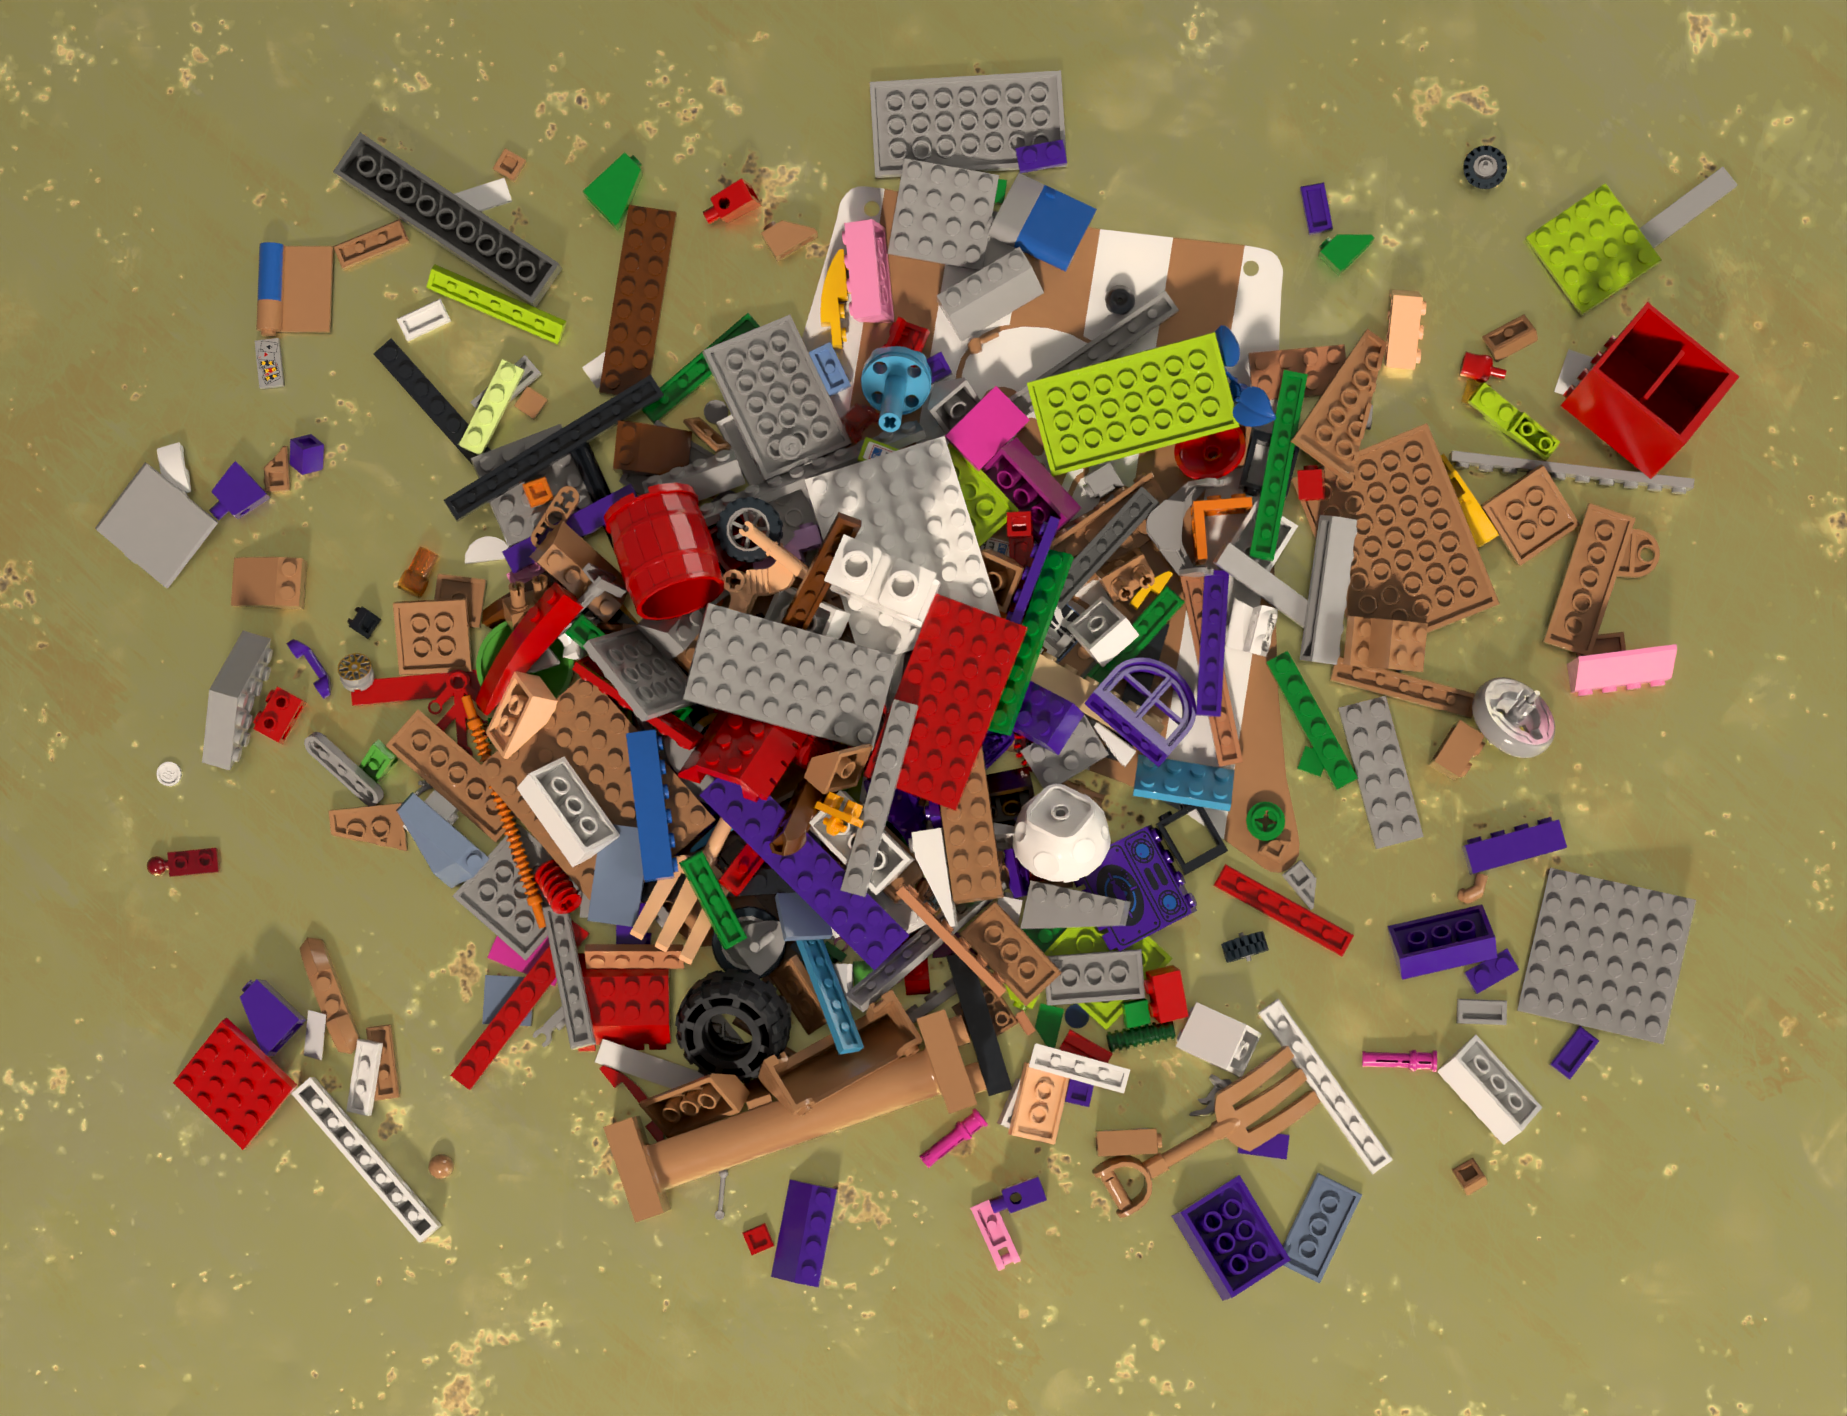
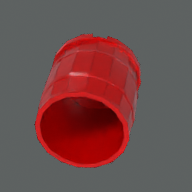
(665, 551)

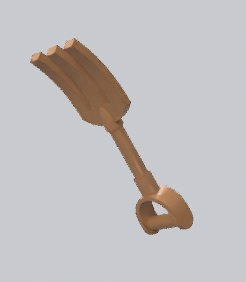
(1229, 1124)

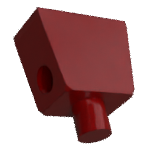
(741, 200)

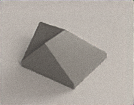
(951, 402)

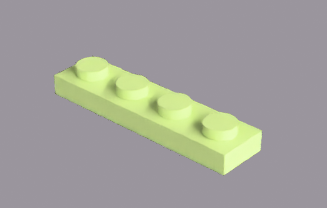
(491, 407)

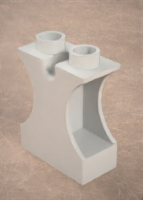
(882, 581)

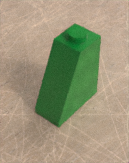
(615, 189)

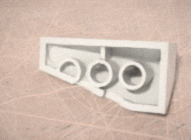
(932, 858)

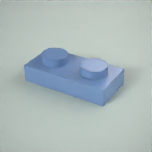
(829, 369)

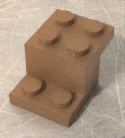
(1385, 644)

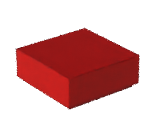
(758, 1239)

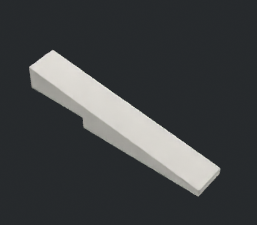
(644, 1065)

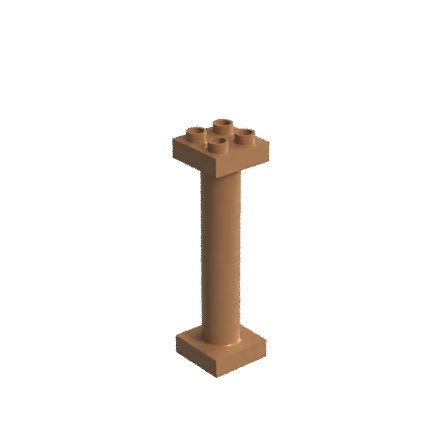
(657, 1167)

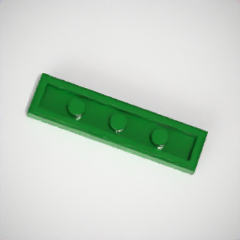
(713, 900)

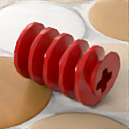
(557, 887)

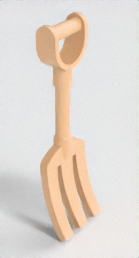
(684, 902)

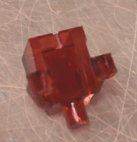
(857, 418)

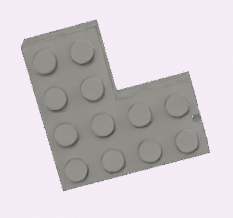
(233, 698)

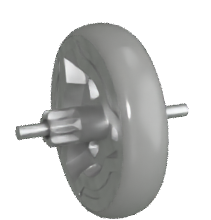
(1519, 708)

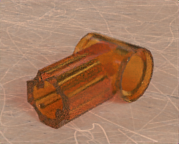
(416, 577)

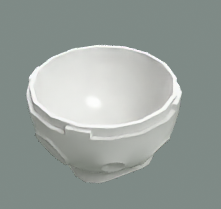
(1061, 834)

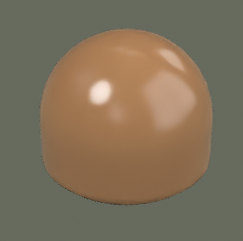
(441, 1166)

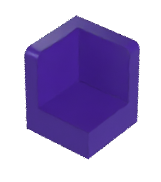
(306, 454)

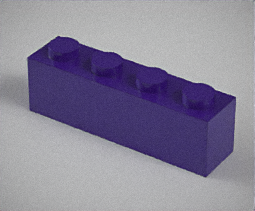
(1514, 846)

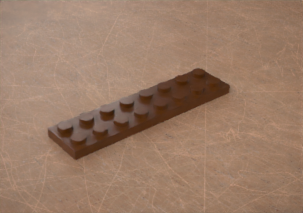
(637, 298)

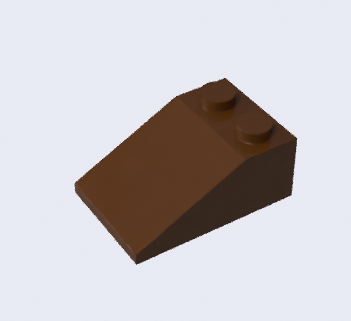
(650, 449)

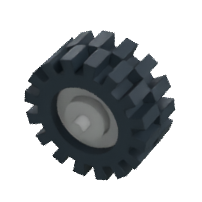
(1485, 167)
(1244, 946)

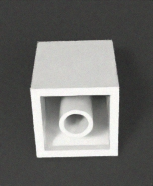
(1218, 1039)

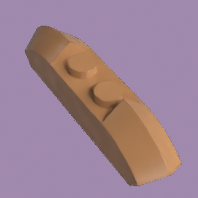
(329, 995)

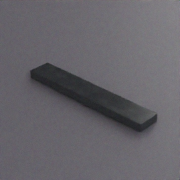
(1152, 651)
(979, 1026)

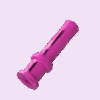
(1411, 1060)
(963, 1131)

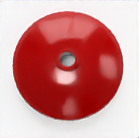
(1195, 455)

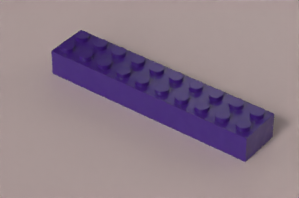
(810, 874)

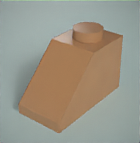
(787, 237)

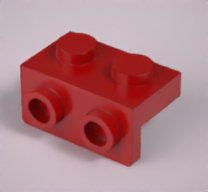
(907, 335)

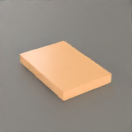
(1038, 1105)

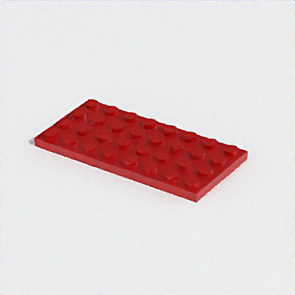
(957, 684)

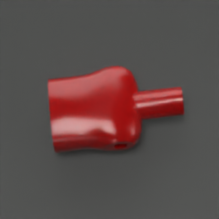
(1479, 368)

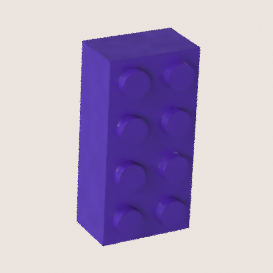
(1047, 718)

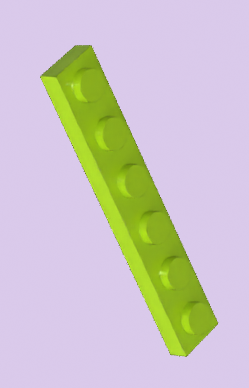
(496, 304)

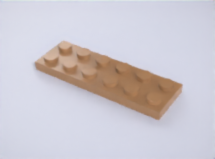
(1589, 580)
(448, 771)

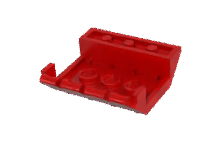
(744, 754)
(628, 1006)

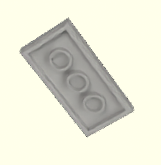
(1097, 977)

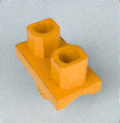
(850, 813)

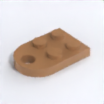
(1632, 564)

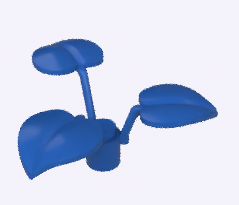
(1253, 403)

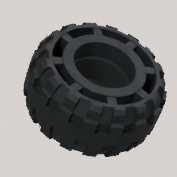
(745, 998)

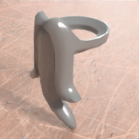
(1209, 1100)

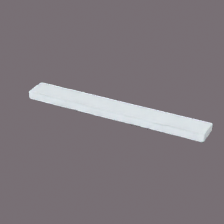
(1326, 1087)

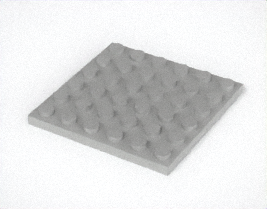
(1607, 955)

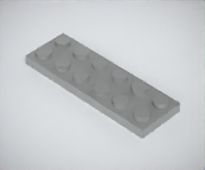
(1380, 772)

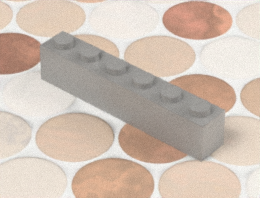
(1328, 589)

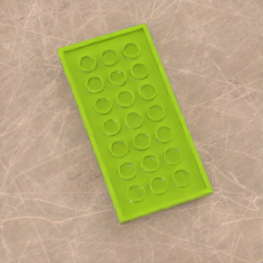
(1133, 404)

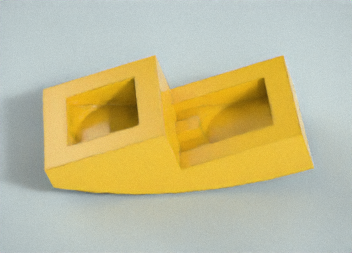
(1156, 588)

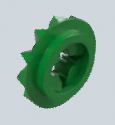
(1274, 813)

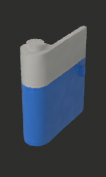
(1041, 222)

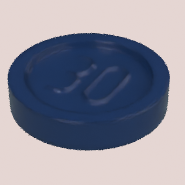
(1076, 1016)

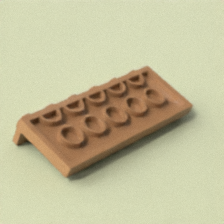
(1086, 528)

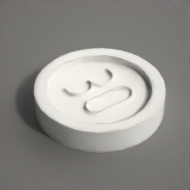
(169, 773)

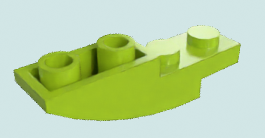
(1512, 422)

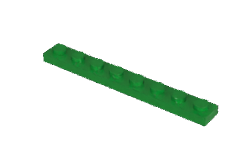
(1278, 465)
(1037, 621)

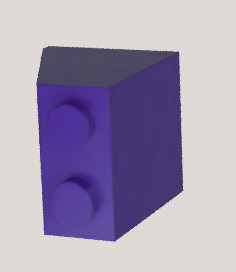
(270, 1016)

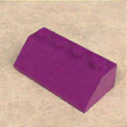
(1030, 486)

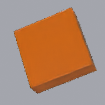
(537, 492)

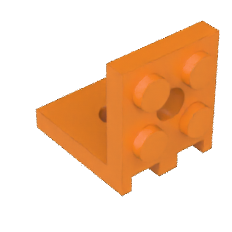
(1213, 507)

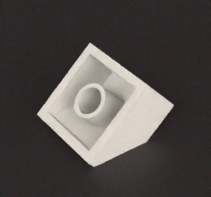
(1102, 631)

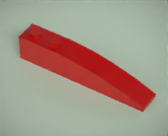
(528, 642)

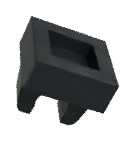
(364, 622)

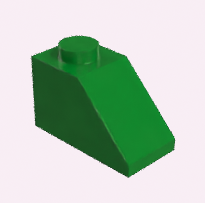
(1343, 250)

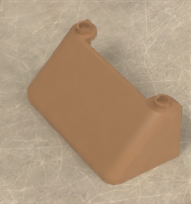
(821, 1071)

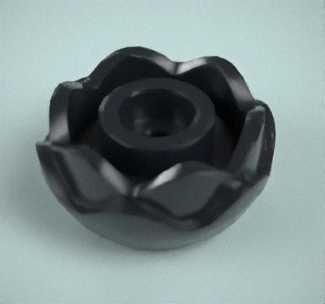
(1114, 305)

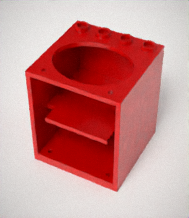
(1649, 390)

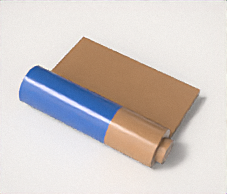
(294, 288)

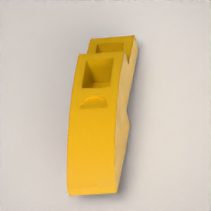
(833, 292)
(1478, 522)

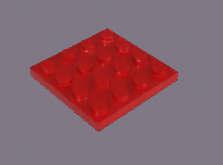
(235, 1083)

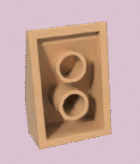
(521, 713)

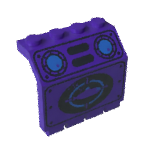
(1141, 873)

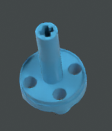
(896, 381)

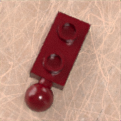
(185, 863)

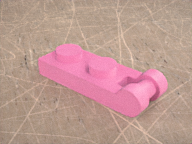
(995, 1234)

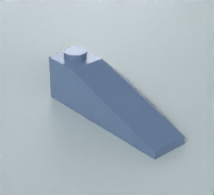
(445, 848)

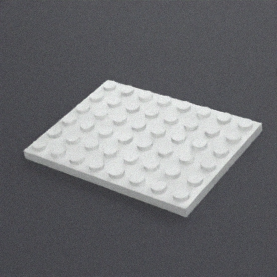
(914, 513)

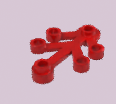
(457, 710)

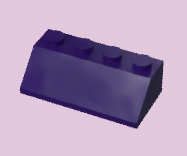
(1442, 941)
(804, 1233)

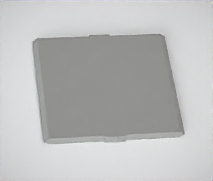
(156, 525)

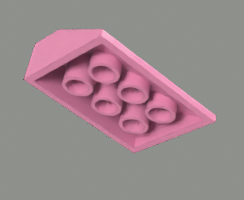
(1622, 668)

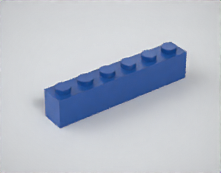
(650, 805)

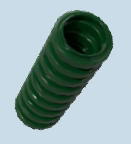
(1140, 1036)

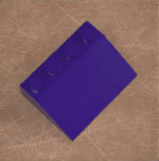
(1231, 1238)

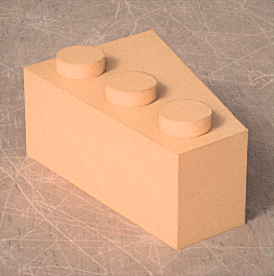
(1404, 329)

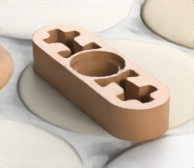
(565, 516)

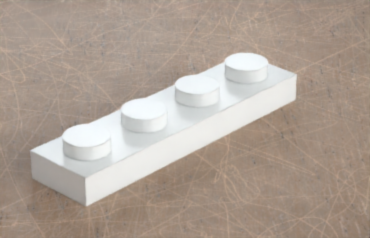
(1079, 1068)

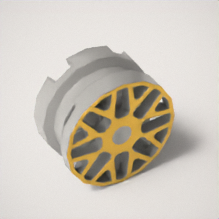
(356, 673)

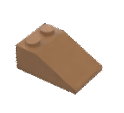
(269, 582)

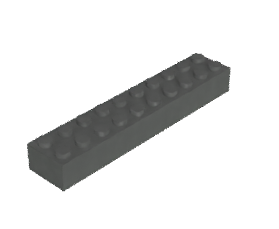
(447, 220)

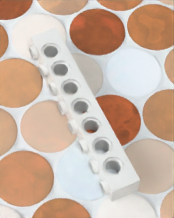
(366, 1159)

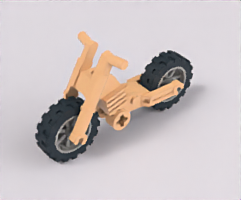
(760, 581)

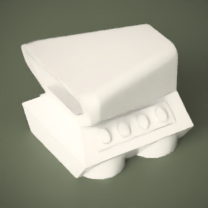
(1251, 627)

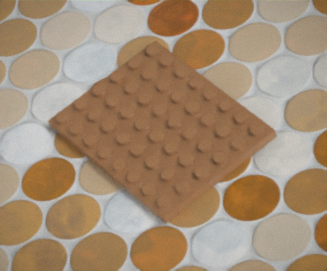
(1411, 537)
(593, 739)

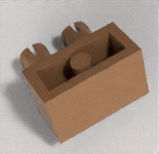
(1126, 575)
(520, 602)

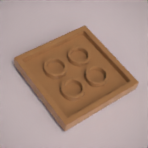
(1530, 515)
(432, 636)

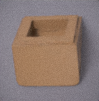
(1470, 1176)

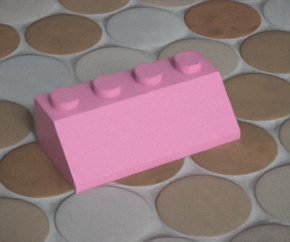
(868, 272)

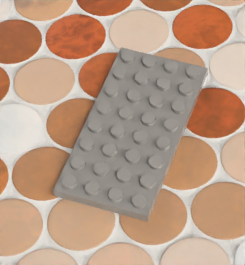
(964, 120)
(789, 677)

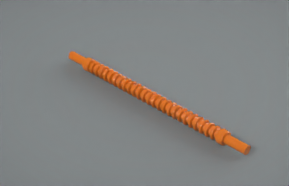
(534, 899)

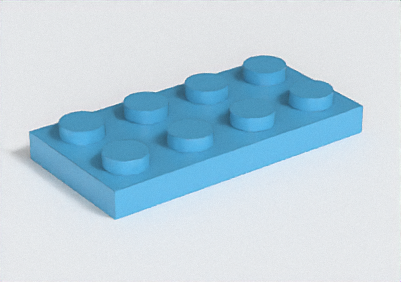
(1184, 783)

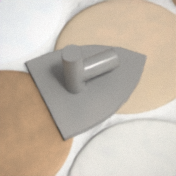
(761, 946)

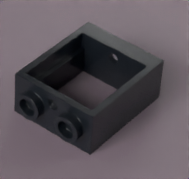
(1261, 438)
(1206, 857)

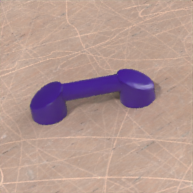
(323, 684)

